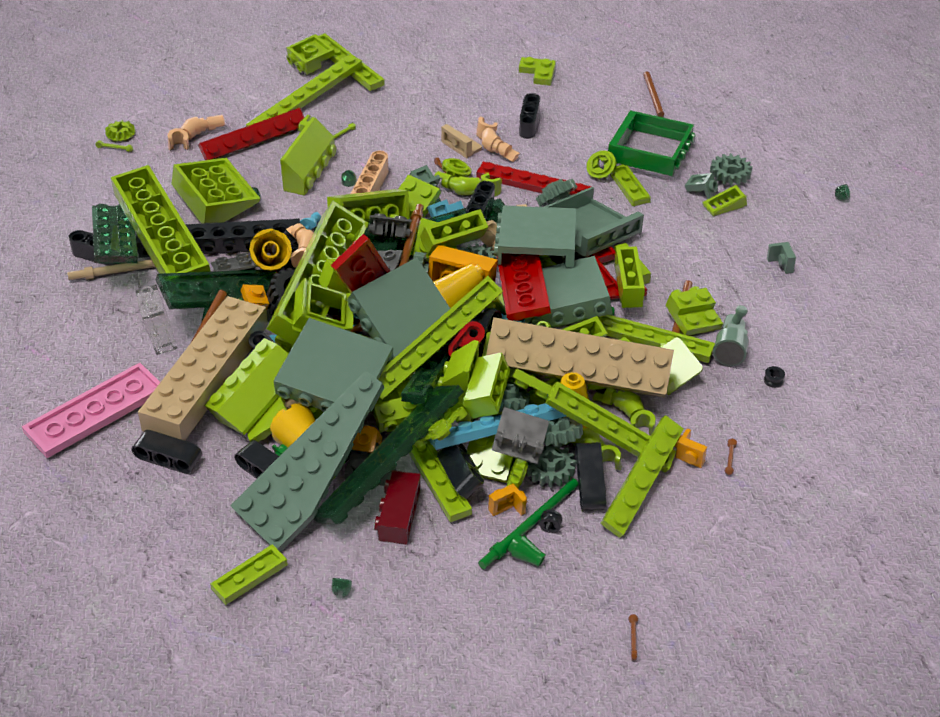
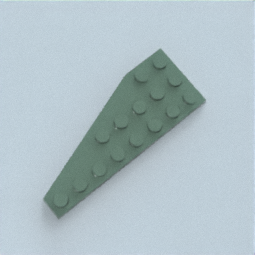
(292, 487)

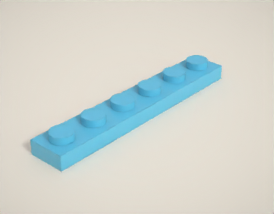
(488, 426)

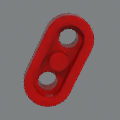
(464, 338)

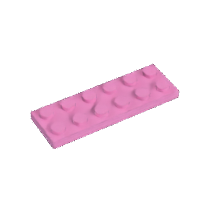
(91, 410)

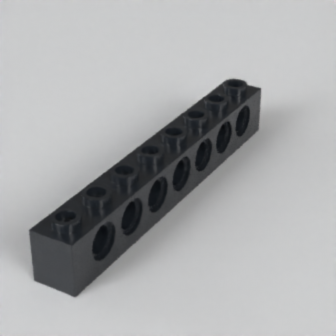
(228, 236)

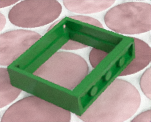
(656, 126)

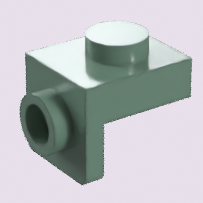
(424, 174)

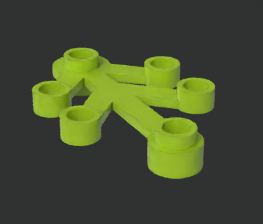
(441, 428)

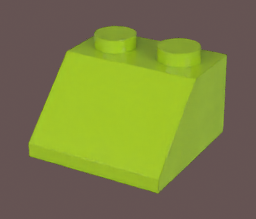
(460, 367)

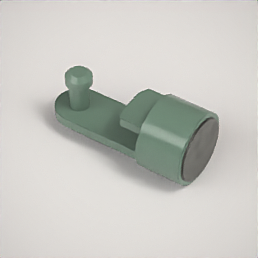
(732, 340)

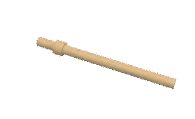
(90, 272)

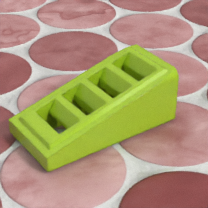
(734, 196)

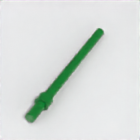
(499, 549)

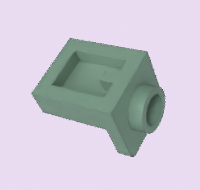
(702, 182)
(783, 254)

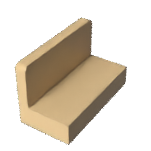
(459, 142)

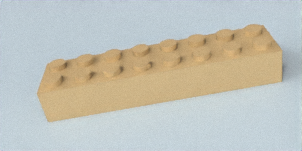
(596, 358)
(202, 369)

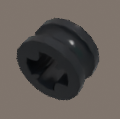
(776, 372)
(550, 521)

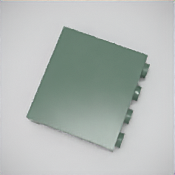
(598, 224)
(536, 232)
(574, 293)
(399, 305)
(328, 363)

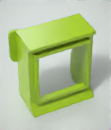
(330, 297)

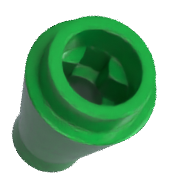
(525, 550)

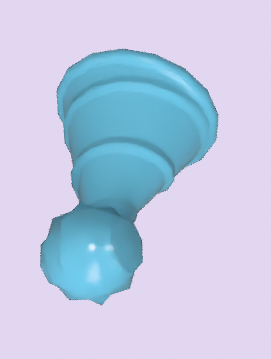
(310, 223)

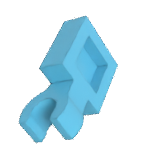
(444, 207)

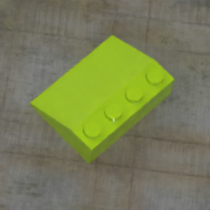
(213, 189)

